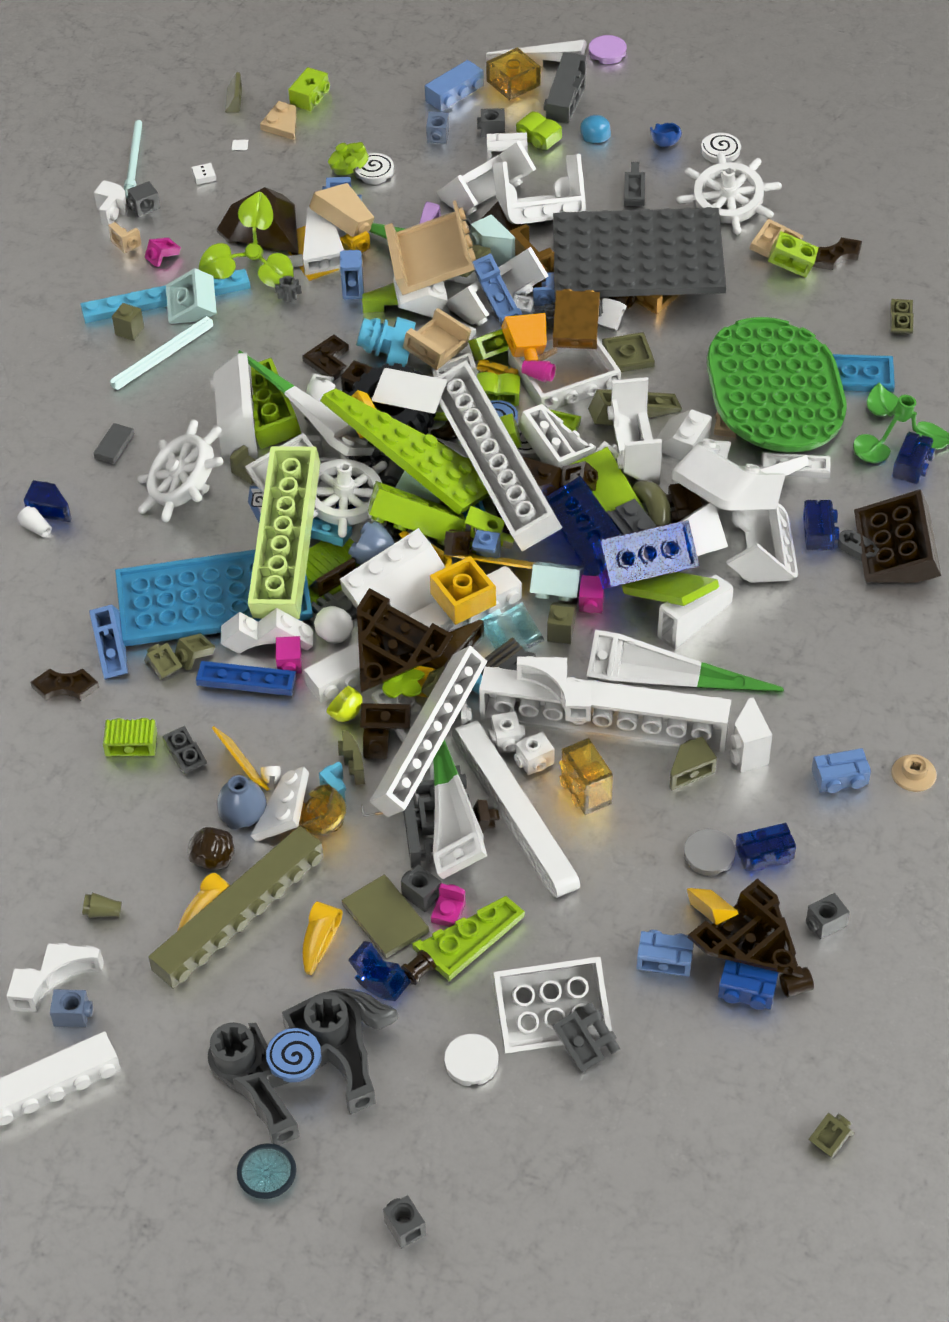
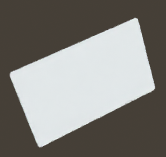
(409, 390)

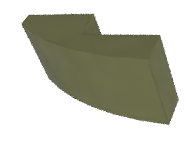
(901, 316)
(352, 757)

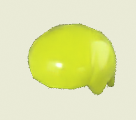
(345, 705)

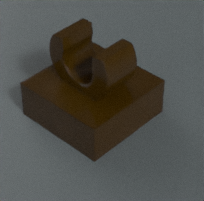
(485, 816)

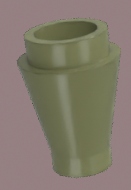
(100, 906)

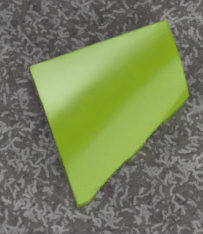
(376, 299)

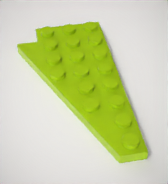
(420, 455)

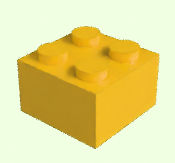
(462, 590)

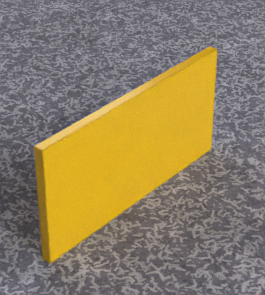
(240, 758)

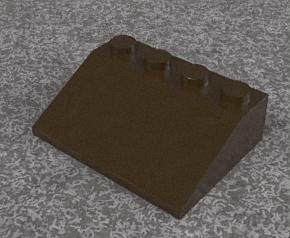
(904, 538)

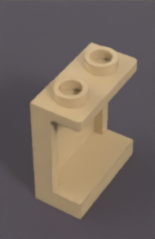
(437, 340)

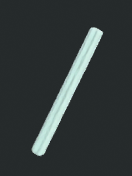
(161, 353)

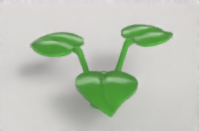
(884, 403)

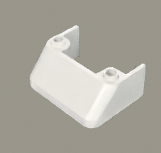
(479, 183)
(567, 196)
(519, 277)
(234, 406)
(638, 452)
(725, 484)
(769, 546)

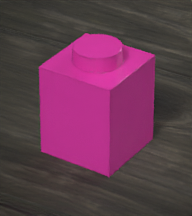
(591, 594)
(289, 653)

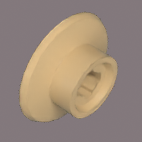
(912, 779)

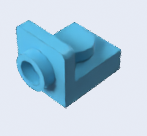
(333, 776)

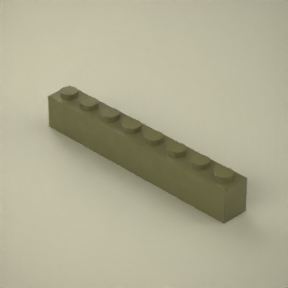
(236, 907)

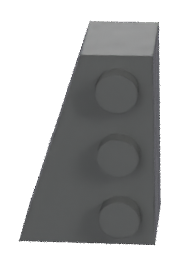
(566, 88)

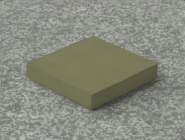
(630, 351)

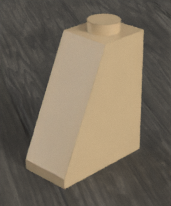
(343, 209)

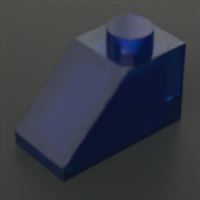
(47, 501)

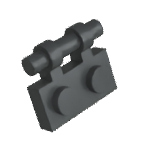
(578, 1040)

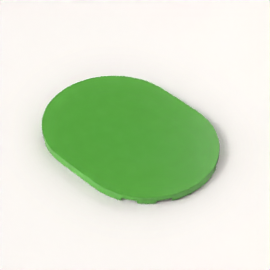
(776, 385)

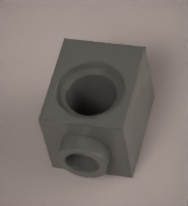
(491, 121)
(143, 199)
(424, 896)
(831, 907)
(405, 1232)

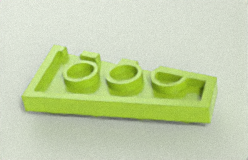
(470, 937)

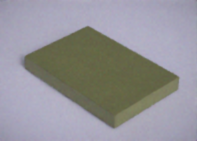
(385, 916)

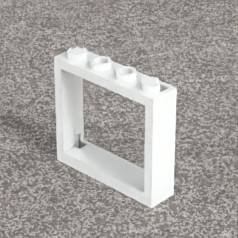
(573, 392)

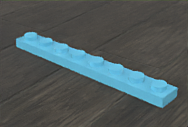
(155, 297)

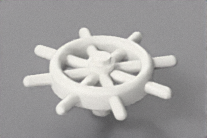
(729, 191)
(180, 471)
(345, 492)

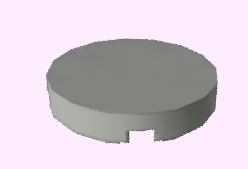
(709, 852)

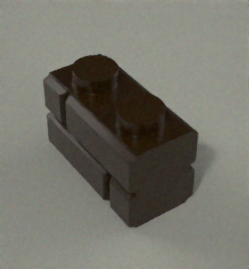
(682, 502)

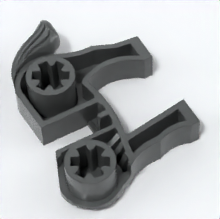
(335, 1020)

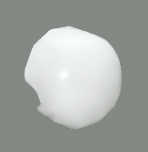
(333, 624)

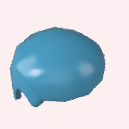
(595, 129)

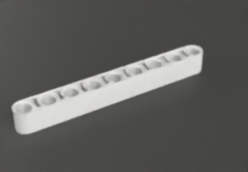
(516, 809)

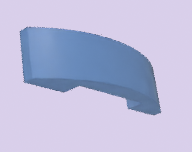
(495, 288)

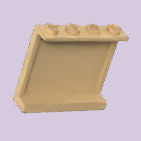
(431, 251)

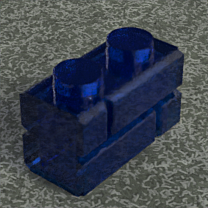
(913, 458)
(819, 524)
(765, 847)

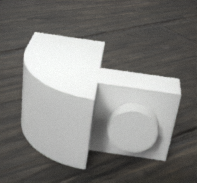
(110, 201)

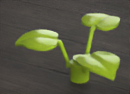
(219, 261)

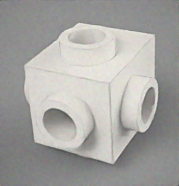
(506, 731)
(534, 753)

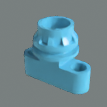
(385, 339)

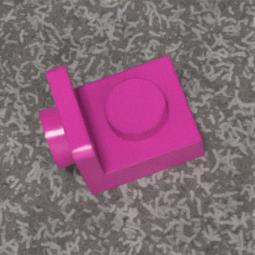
(160, 248)
(449, 905)

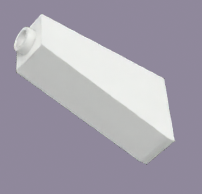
(321, 245)
(705, 529)
(681, 622)

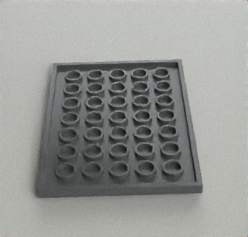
(639, 252)

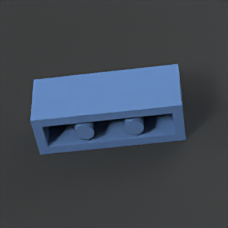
(454, 85)

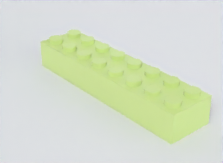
(284, 531)

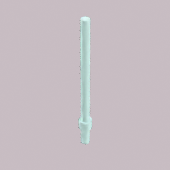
(130, 182)

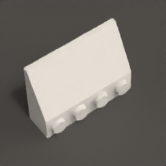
(398, 574)
(541, 995)

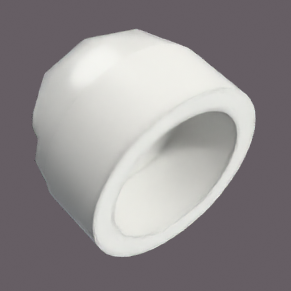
(271, 772)

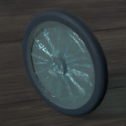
(266, 1171)

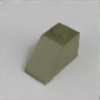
(561, 622)
(692, 763)

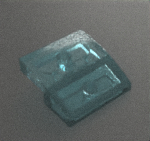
(512, 623)

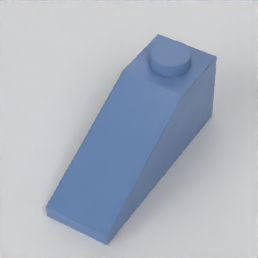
(109, 641)

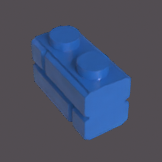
(748, 985)

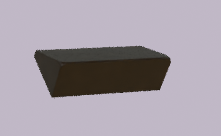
(332, 578)
(385, 716)

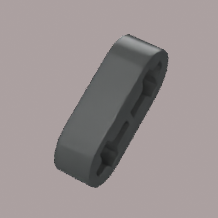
(853, 547)

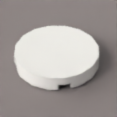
(471, 1059)

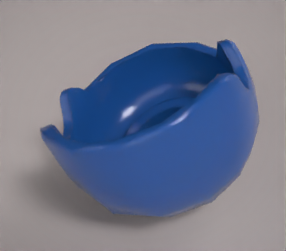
(666, 134)

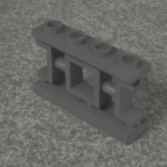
(416, 818)

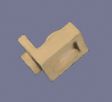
(124, 240)

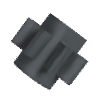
(288, 289)

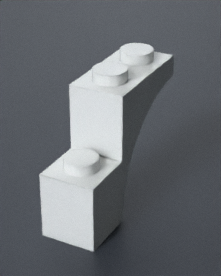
(245, 632)
(552, 674)
(60, 961)

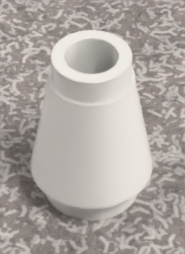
(34, 521)

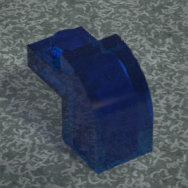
(376, 975)

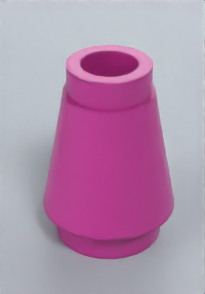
(539, 370)

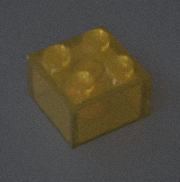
(513, 73)
(586, 776)

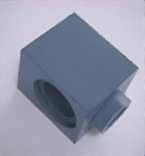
(437, 127)
(66, 999)

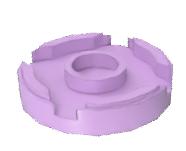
(607, 49)

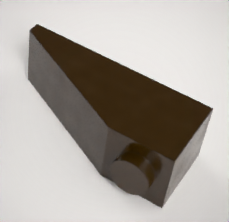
(462, 637)

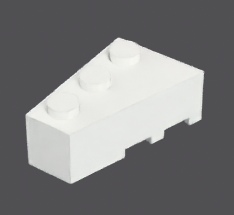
(551, 439)

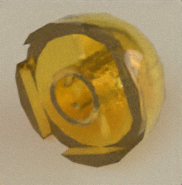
(323, 811)

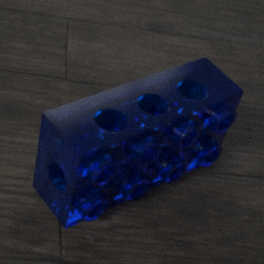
(582, 520)
(653, 541)

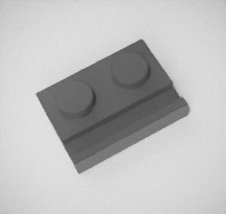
(631, 518)

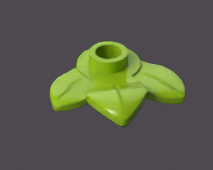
(404, 684)

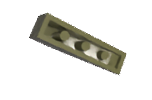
(657, 405)

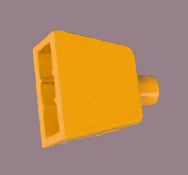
(525, 335)

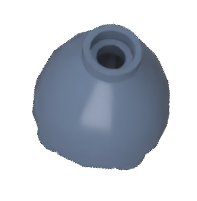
(371, 543)
(240, 802)

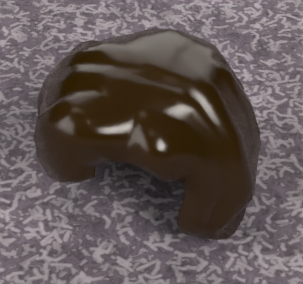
(211, 848)

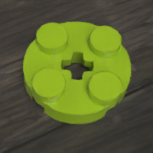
(347, 158)

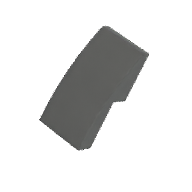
(184, 750)

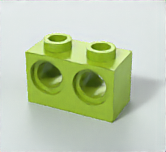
(793, 254)

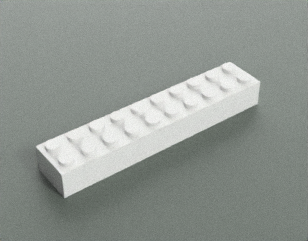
(496, 458)
(617, 708)

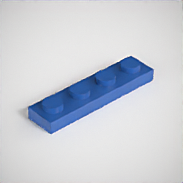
(246, 678)

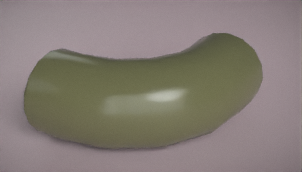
(655, 501)

